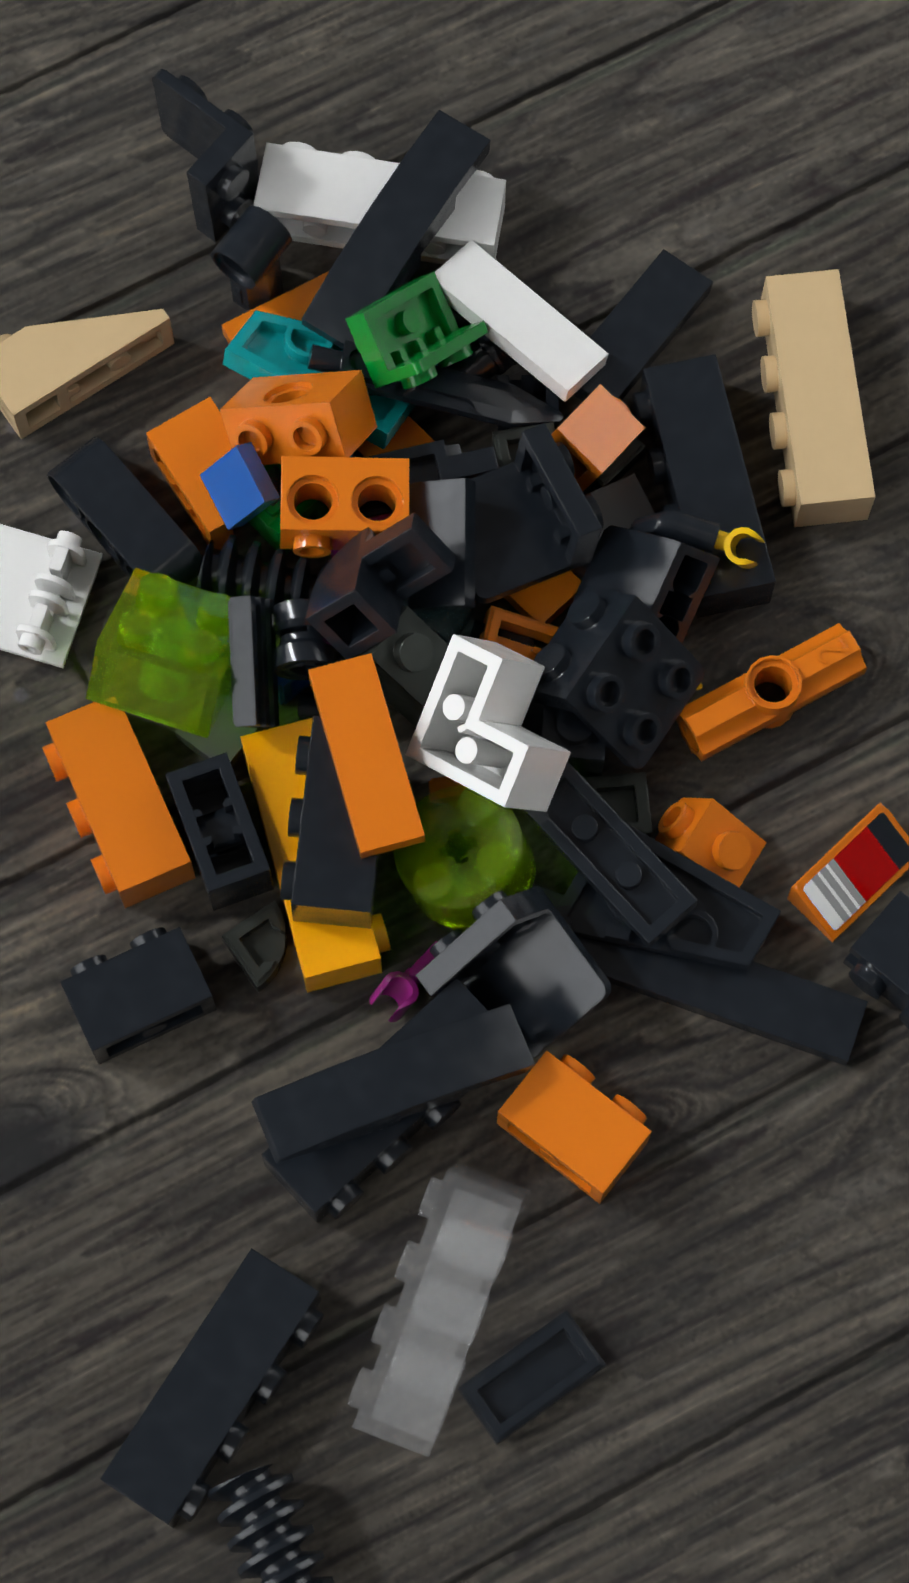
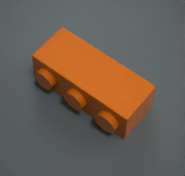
(117, 803)

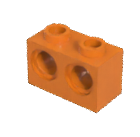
(343, 487)

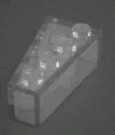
(438, 1309)

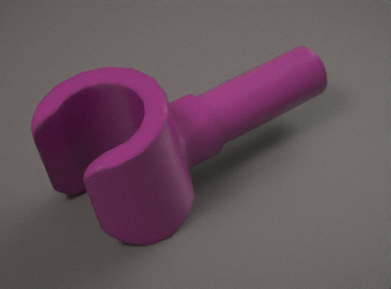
(402, 986)

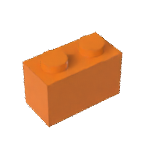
(575, 1124)

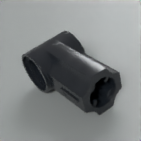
(252, 257)

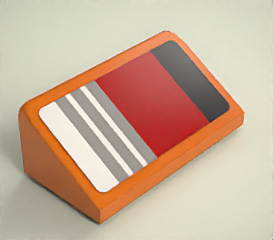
(853, 873)

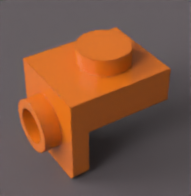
(710, 837)

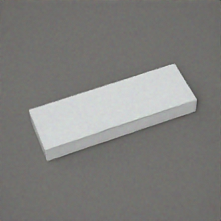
(520, 321)

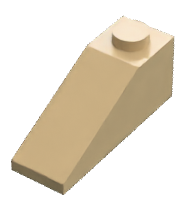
(63, 363)

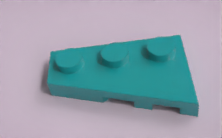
(282, 346)

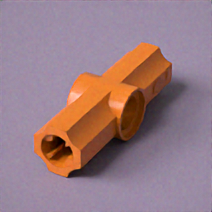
(802, 672)

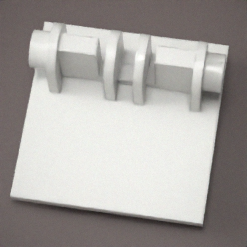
(43, 592)

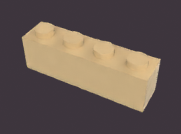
(815, 398)

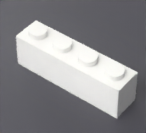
(328, 193)

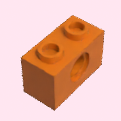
(301, 415)

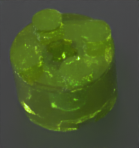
(458, 826)

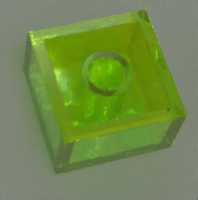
(165, 654)

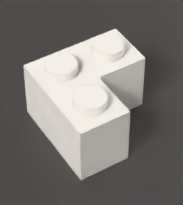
(475, 728)

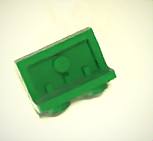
(411, 333)

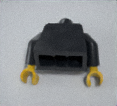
(664, 563)

